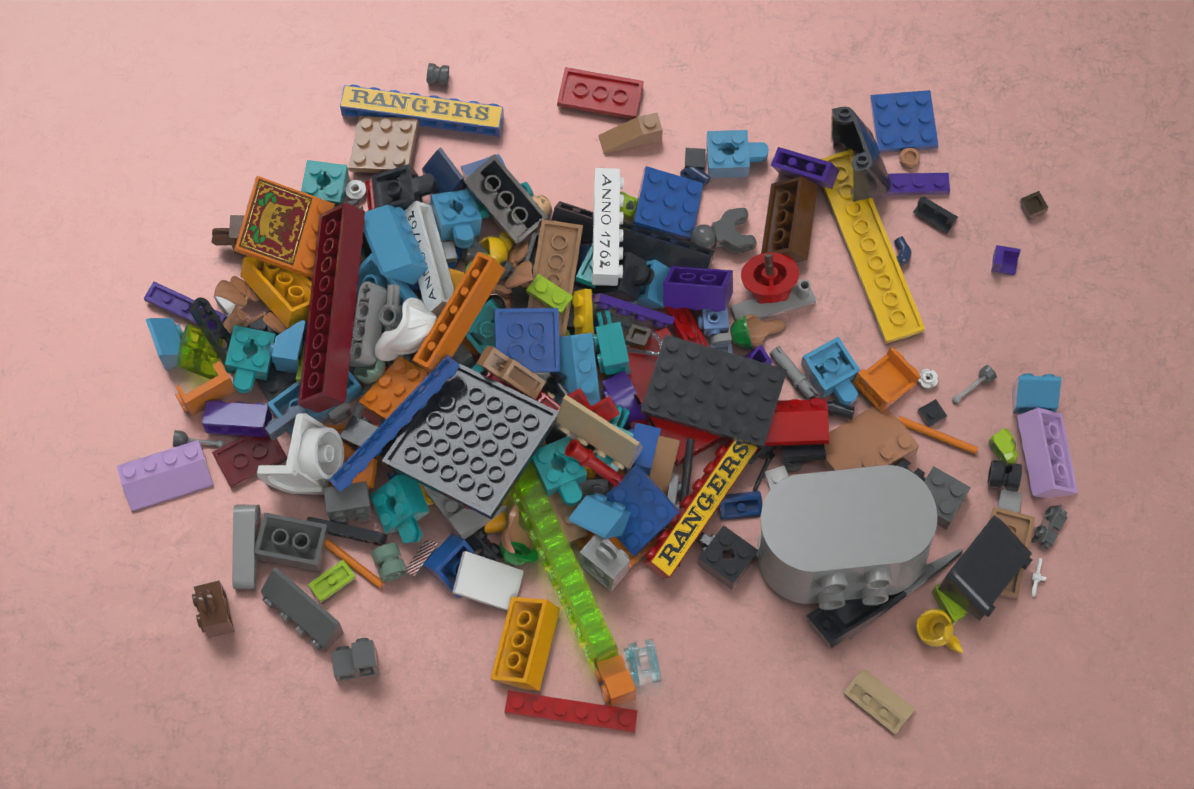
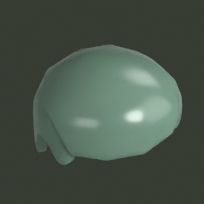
(370, 374)

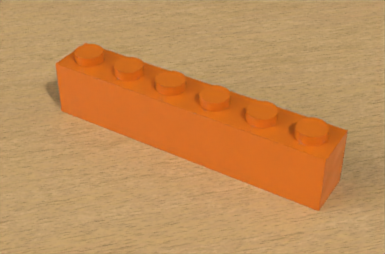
(459, 312)

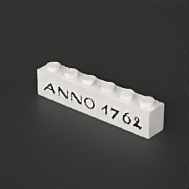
(606, 227)
(436, 281)

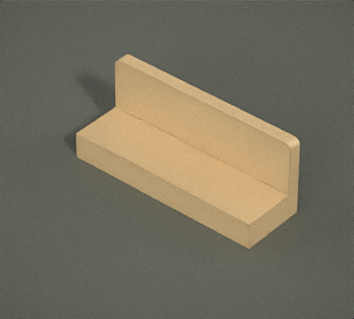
(879, 701)

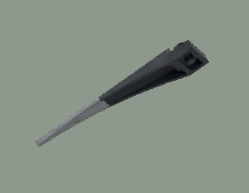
(854, 616)

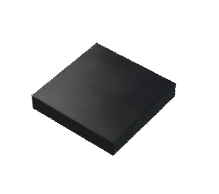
(805, 452)

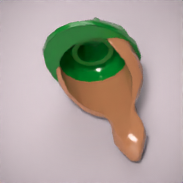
(751, 331)
(515, 542)

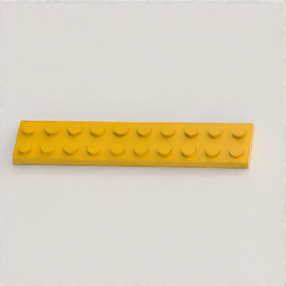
(872, 256)

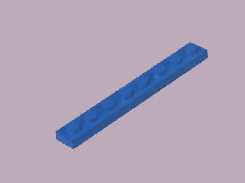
(389, 428)

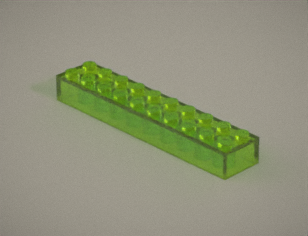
(563, 568)

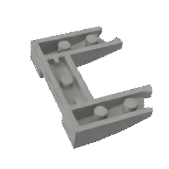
(462, 520)

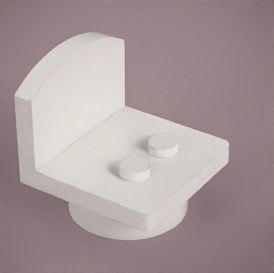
(311, 461)

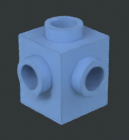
(713, 322)

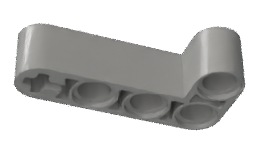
(367, 324)
(244, 543)

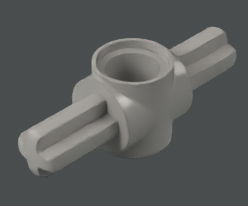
(393, 296)

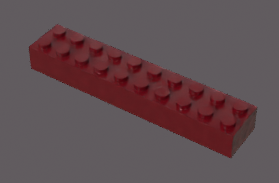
(331, 308)

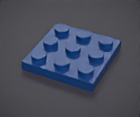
(904, 121)
(667, 203)
(529, 337)
(648, 507)

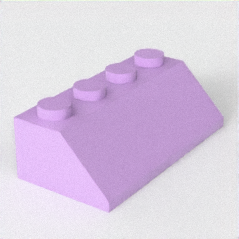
(1047, 453)
(165, 475)

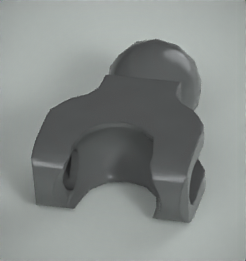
(723, 233)

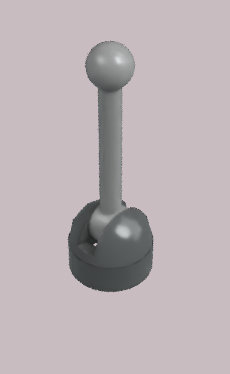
(985, 375)
(181, 438)

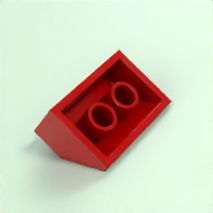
(799, 423)

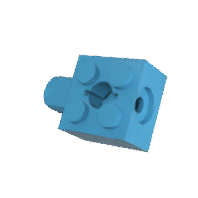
(737, 159)
(456, 219)
(832, 371)

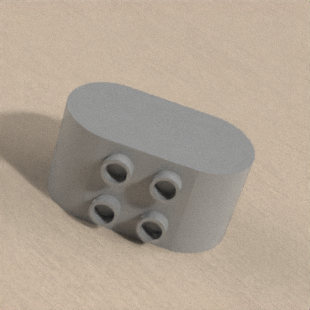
(846, 535)

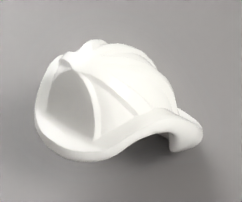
(410, 333)

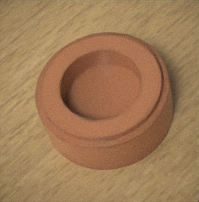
(909, 158)

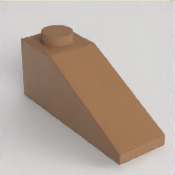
(631, 134)

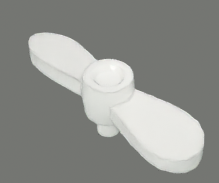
(1037, 577)

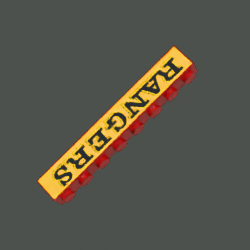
(698, 507)

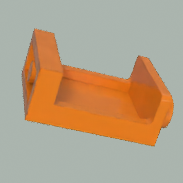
(887, 379)
(214, 389)

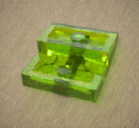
(197, 353)

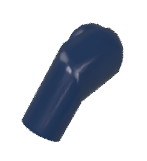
(695, 174)
(905, 251)

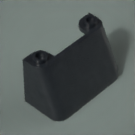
(870, 173)
(986, 569)

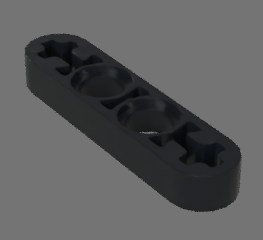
(211, 335)
(352, 532)

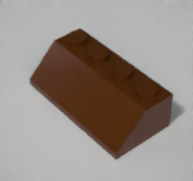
(790, 218)

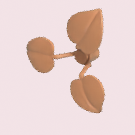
(522, 272)
(233, 292)

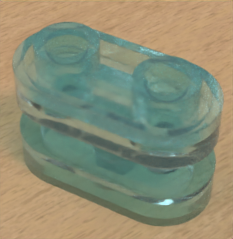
(633, 653)

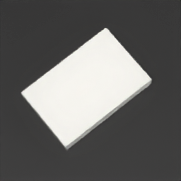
(487, 581)

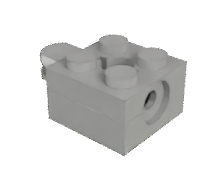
(604, 561)

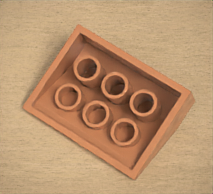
(869, 441)

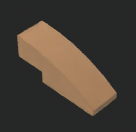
(511, 372)
(664, 462)

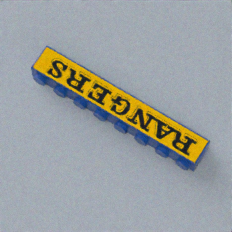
(429, 110)

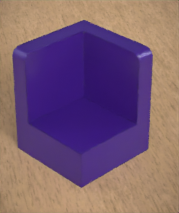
(1005, 260)

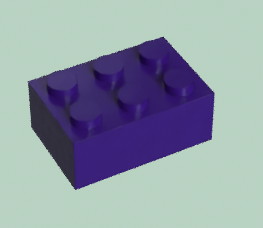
(698, 288)

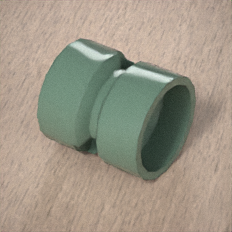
(388, 560)

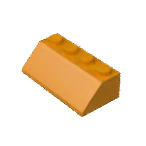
(281, 290)
(525, 643)

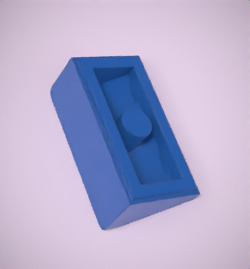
(741, 505)

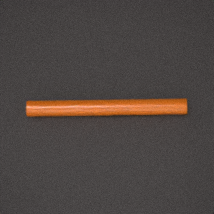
(938, 435)
(354, 564)

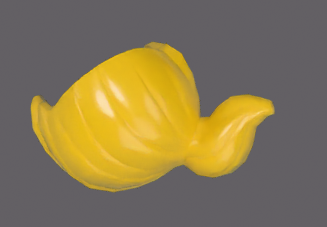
(497, 247)
(936, 629)

